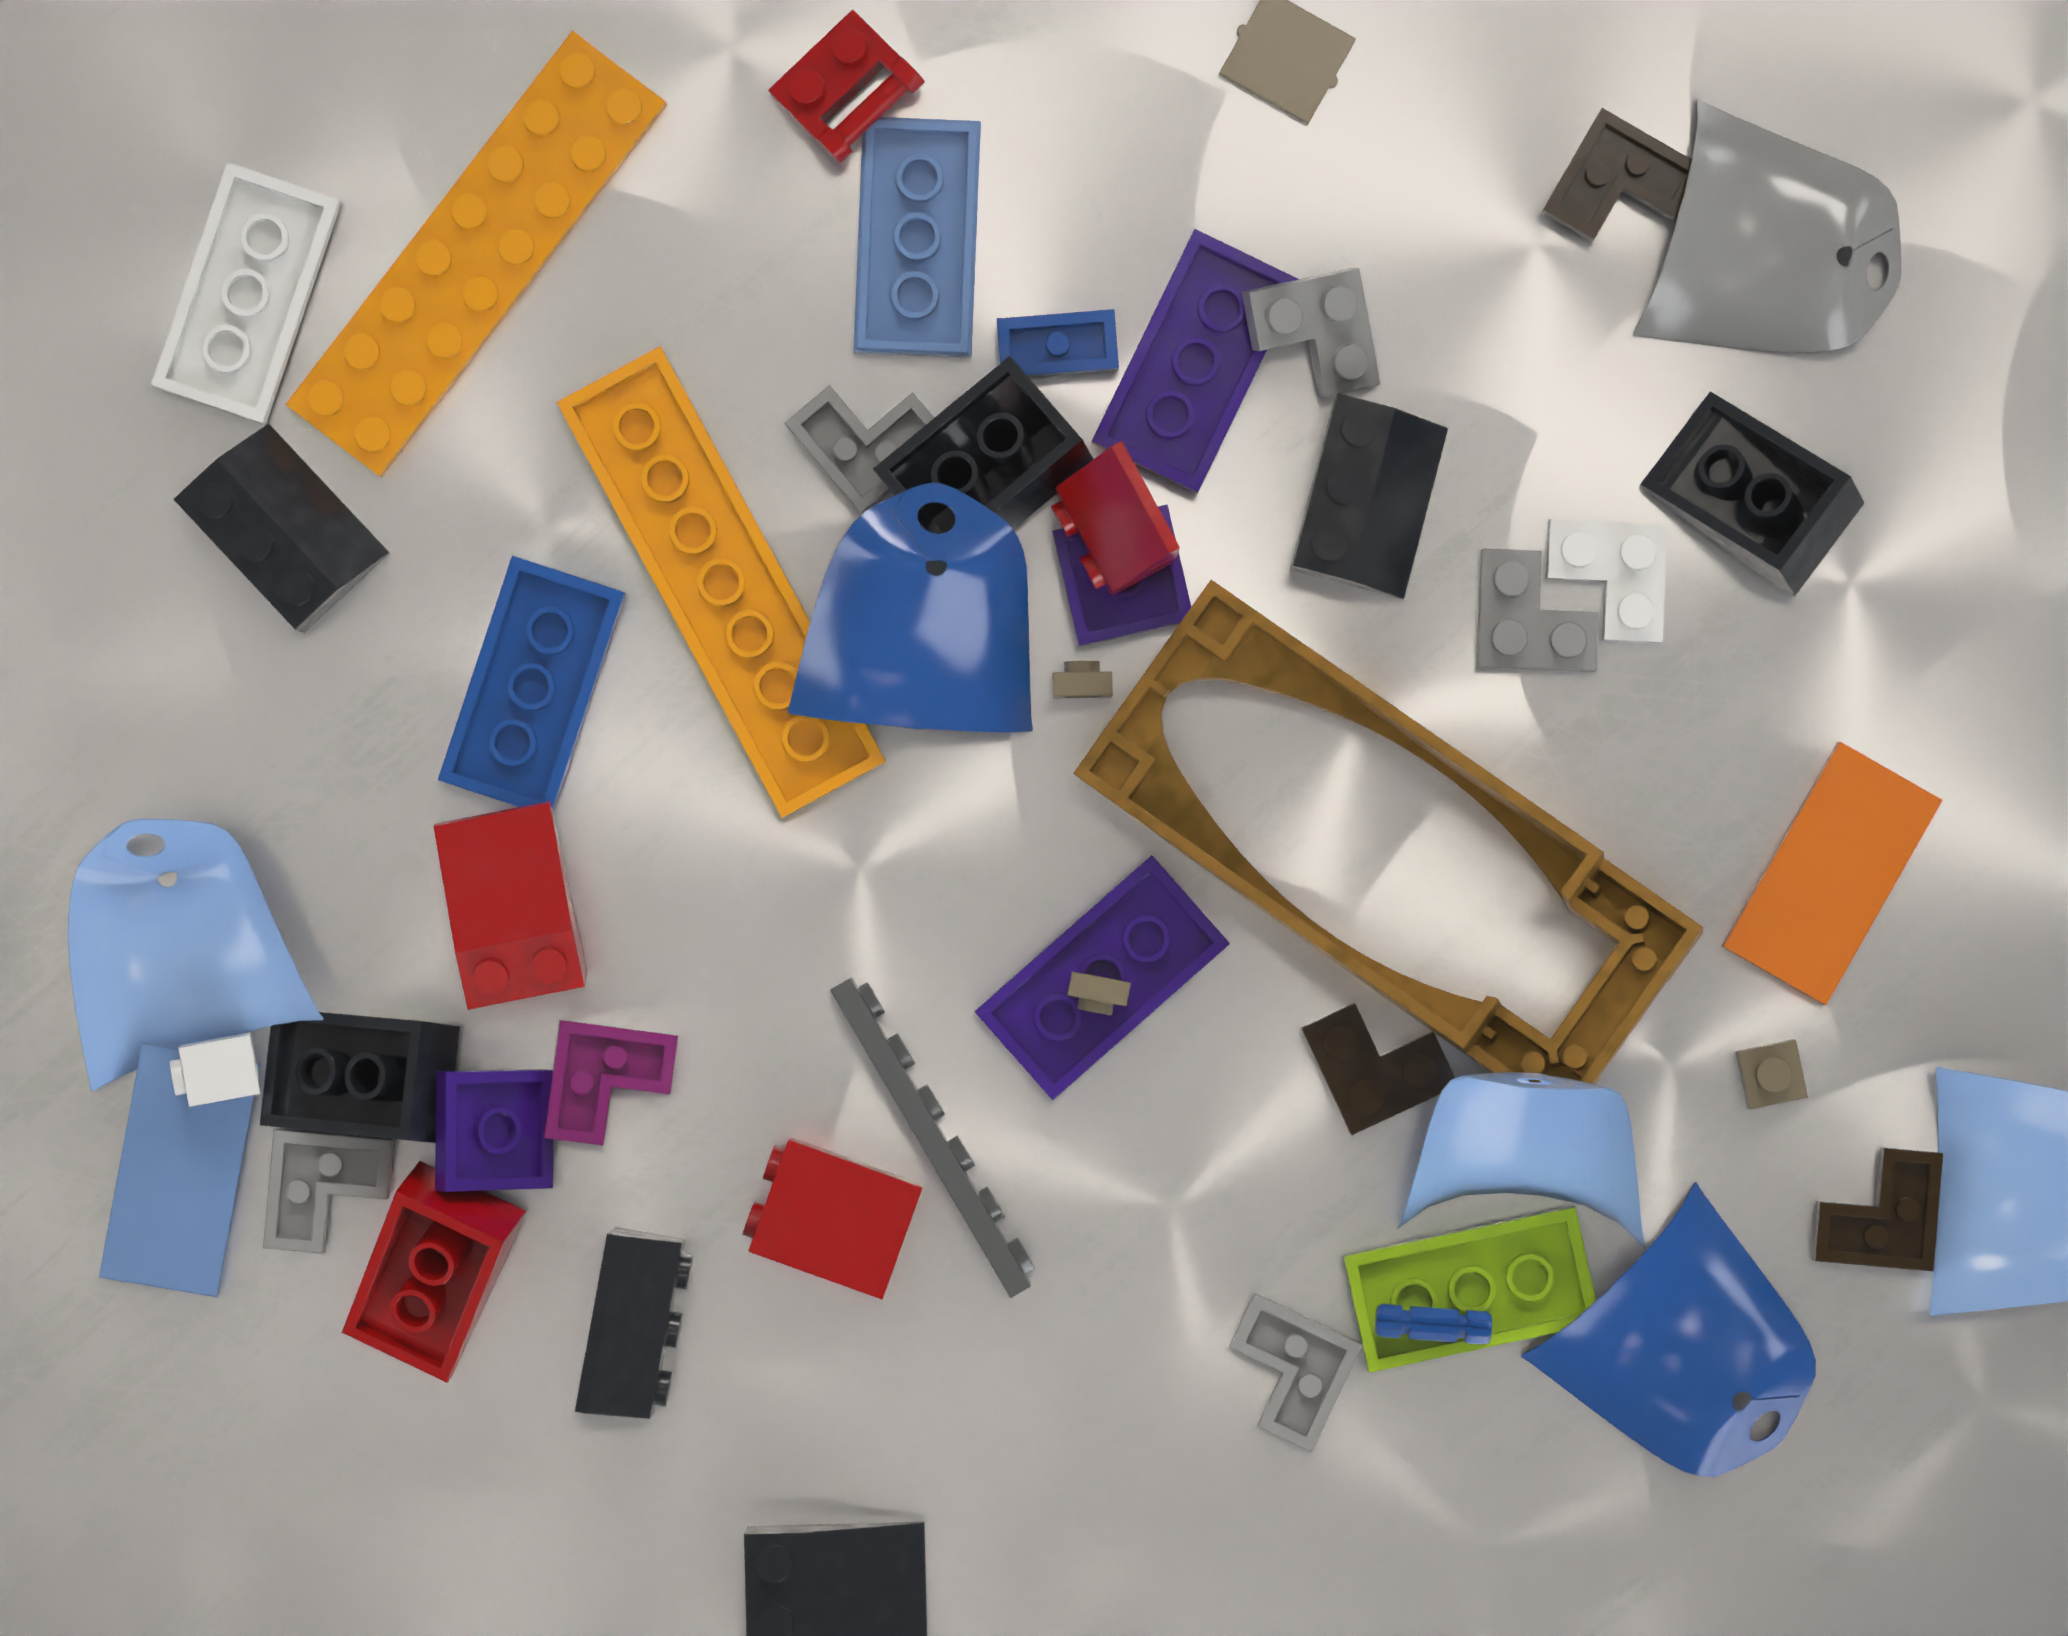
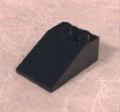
(1754, 492)
(357, 1075)
(836, 1580)

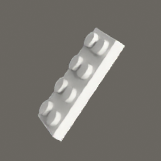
(246, 293)

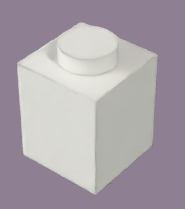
(216, 1070)

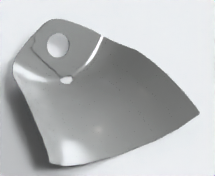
(1762, 243)

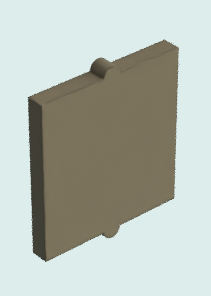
(1287, 57)

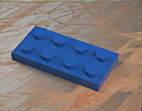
(531, 685)

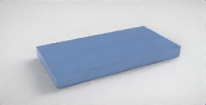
(917, 237)
(174, 1183)

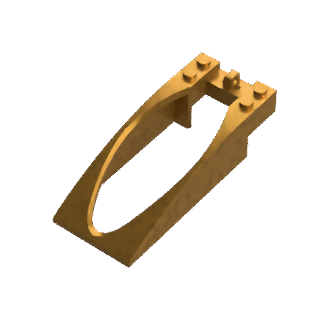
(1239, 645)

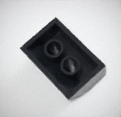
(993, 444)
(1369, 496)
(282, 527)
(633, 1324)

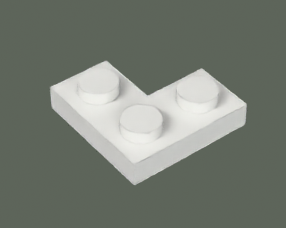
(1628, 561)

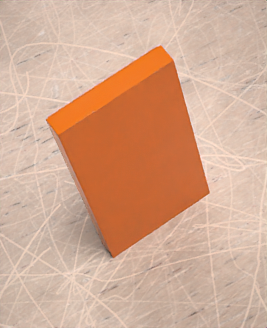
(1831, 873)

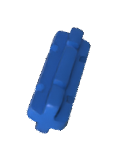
(1433, 1324)

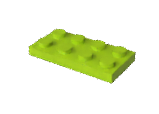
(1519, 1270)

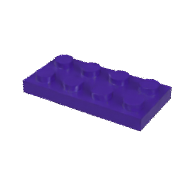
(1190, 365)
(1135, 934)

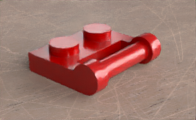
(834, 74)

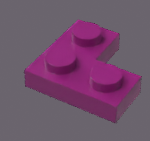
(592, 1061)

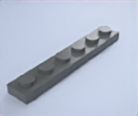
(947, 1156)

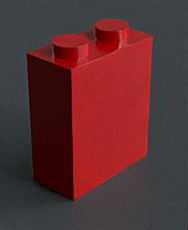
(832, 1216)

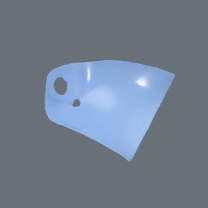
(173, 958)
(1530, 1139)
(2000, 1194)

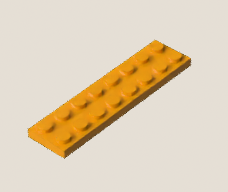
(476, 254)
(714, 574)

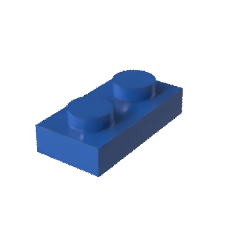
(1060, 342)

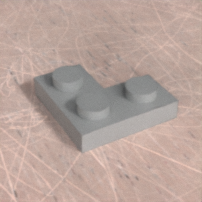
(1327, 313)
(850, 450)
(1516, 631)
(309, 1170)
(1311, 1363)

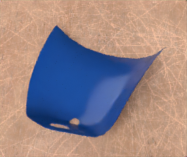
(918, 645)
(1679, 1344)

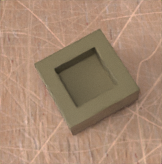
(1082, 680)
(1098, 993)
(1771, 1074)

